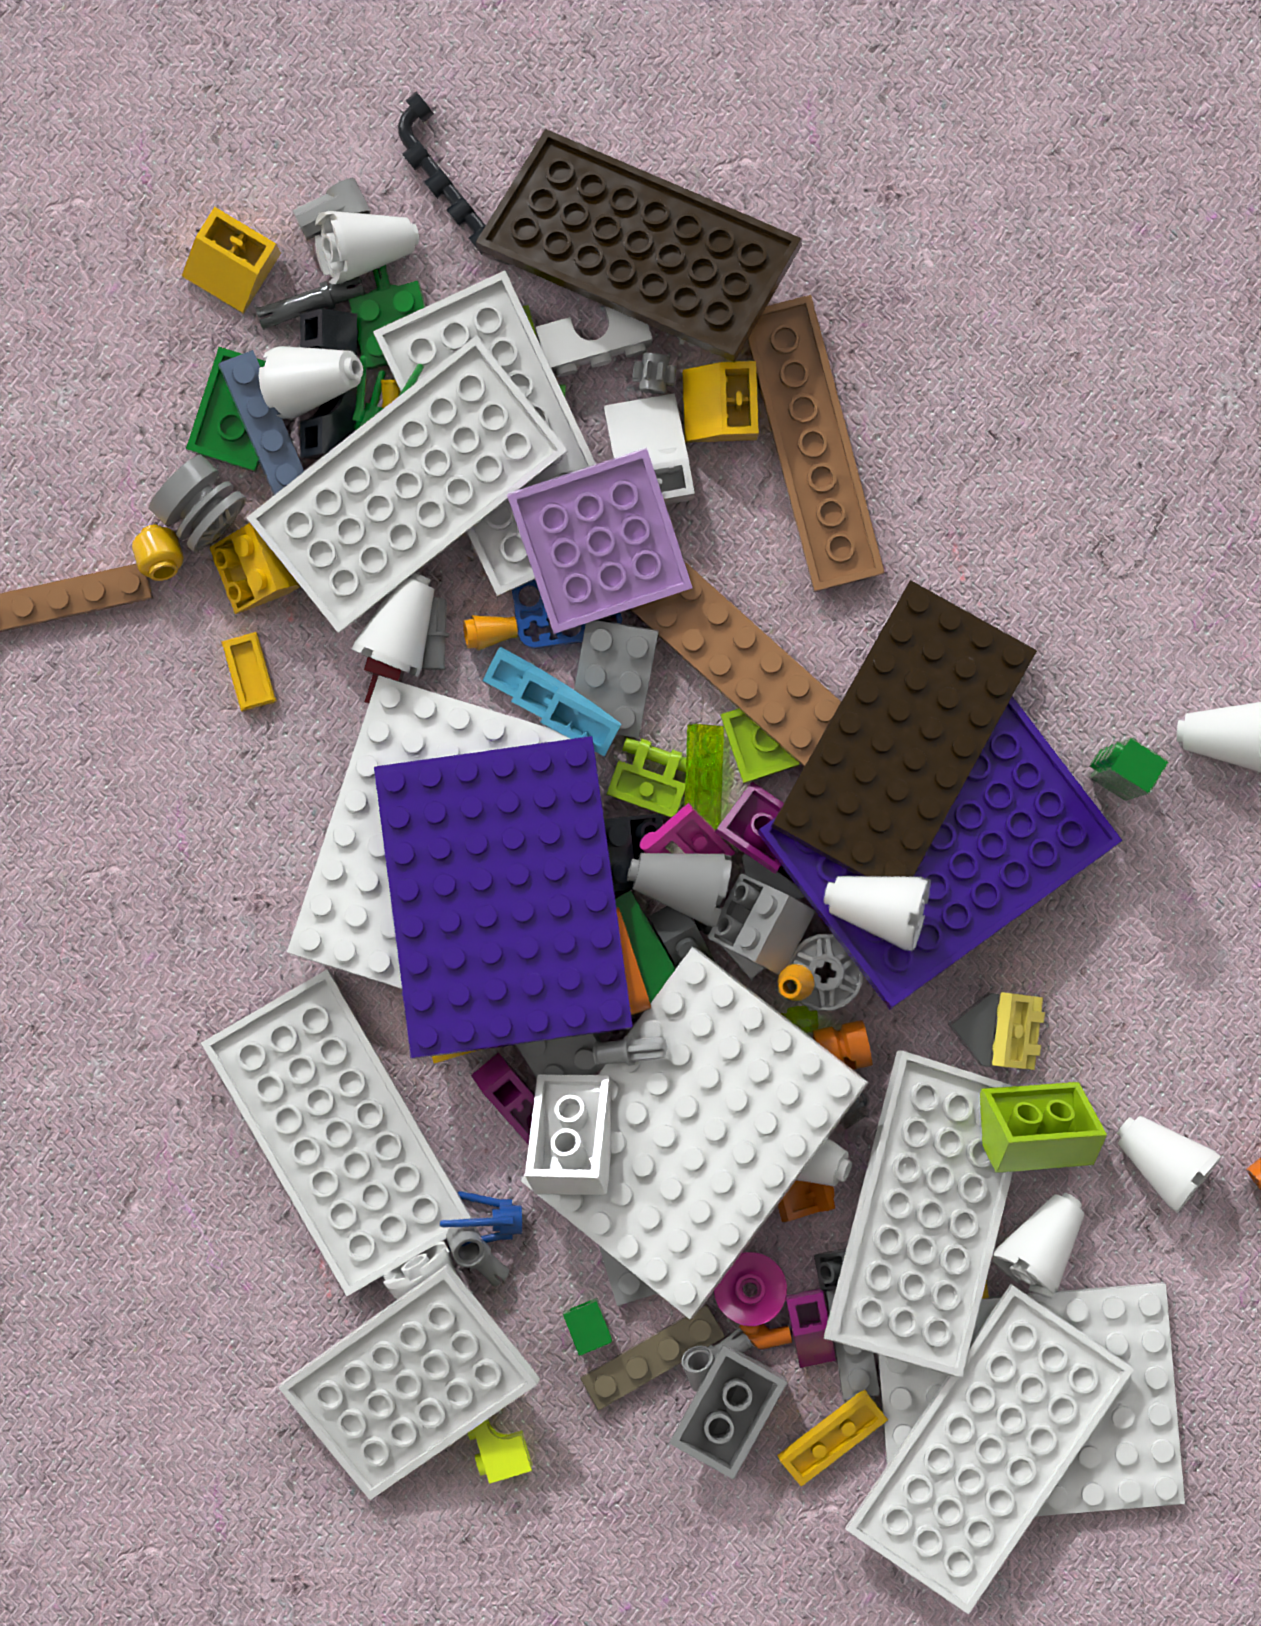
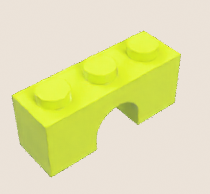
(500, 1453)

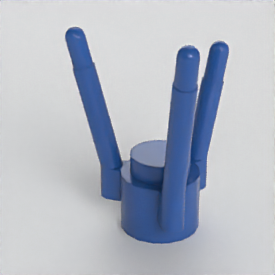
(505, 1219)

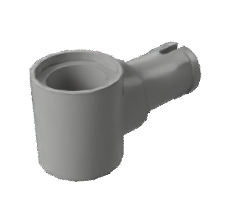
(475, 1254)
(700, 1358)

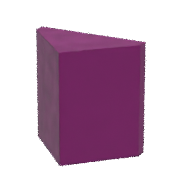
(744, 820)

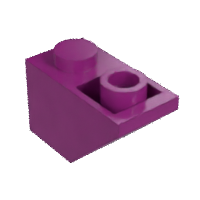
(808, 1326)

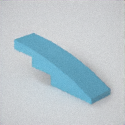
(551, 700)

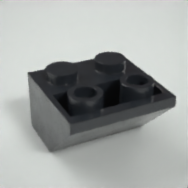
(624, 844)

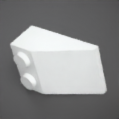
(570, 1135)

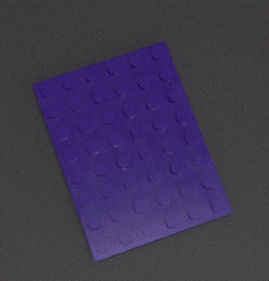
(1001, 849)
(502, 897)

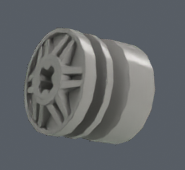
(190, 497)
(835, 991)

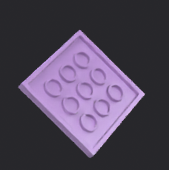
(599, 540)

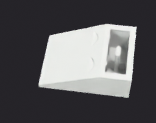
(656, 426)

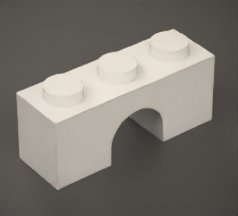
(568, 350)

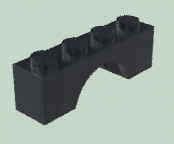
(333, 419)

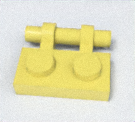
(1017, 1031)

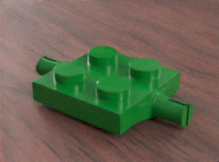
(381, 308)

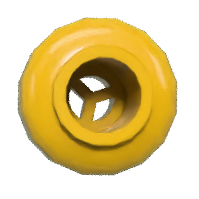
(157, 552)

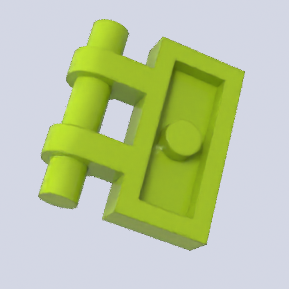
(645, 787)

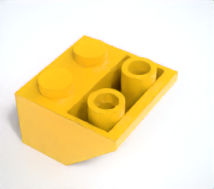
(230, 260)
(721, 402)
(250, 570)

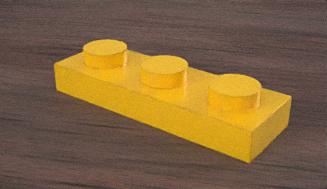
(832, 1437)

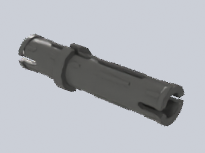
(324, 296)

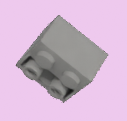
(761, 924)

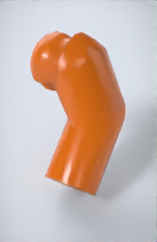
(765, 1338)

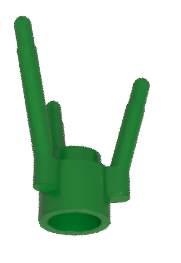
(364, 414)

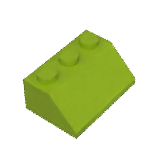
(1039, 1127)

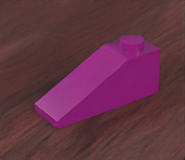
(507, 1093)

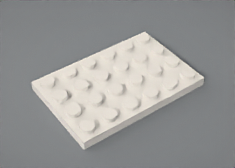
(409, 1382)

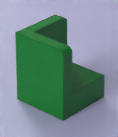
(587, 1326)

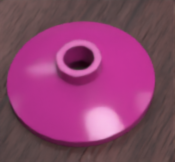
(770, 1286)

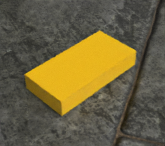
(249, 671)

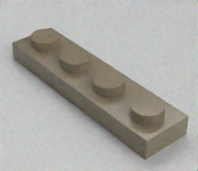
(650, 1357)

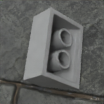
(728, 1411)

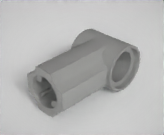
(341, 197)

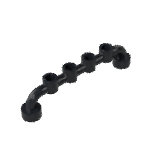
(438, 181)

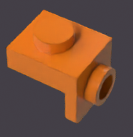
(806, 1199)

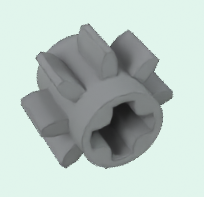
(654, 373)

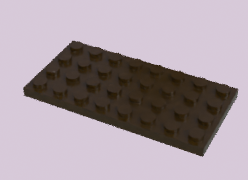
(639, 244)
(904, 737)

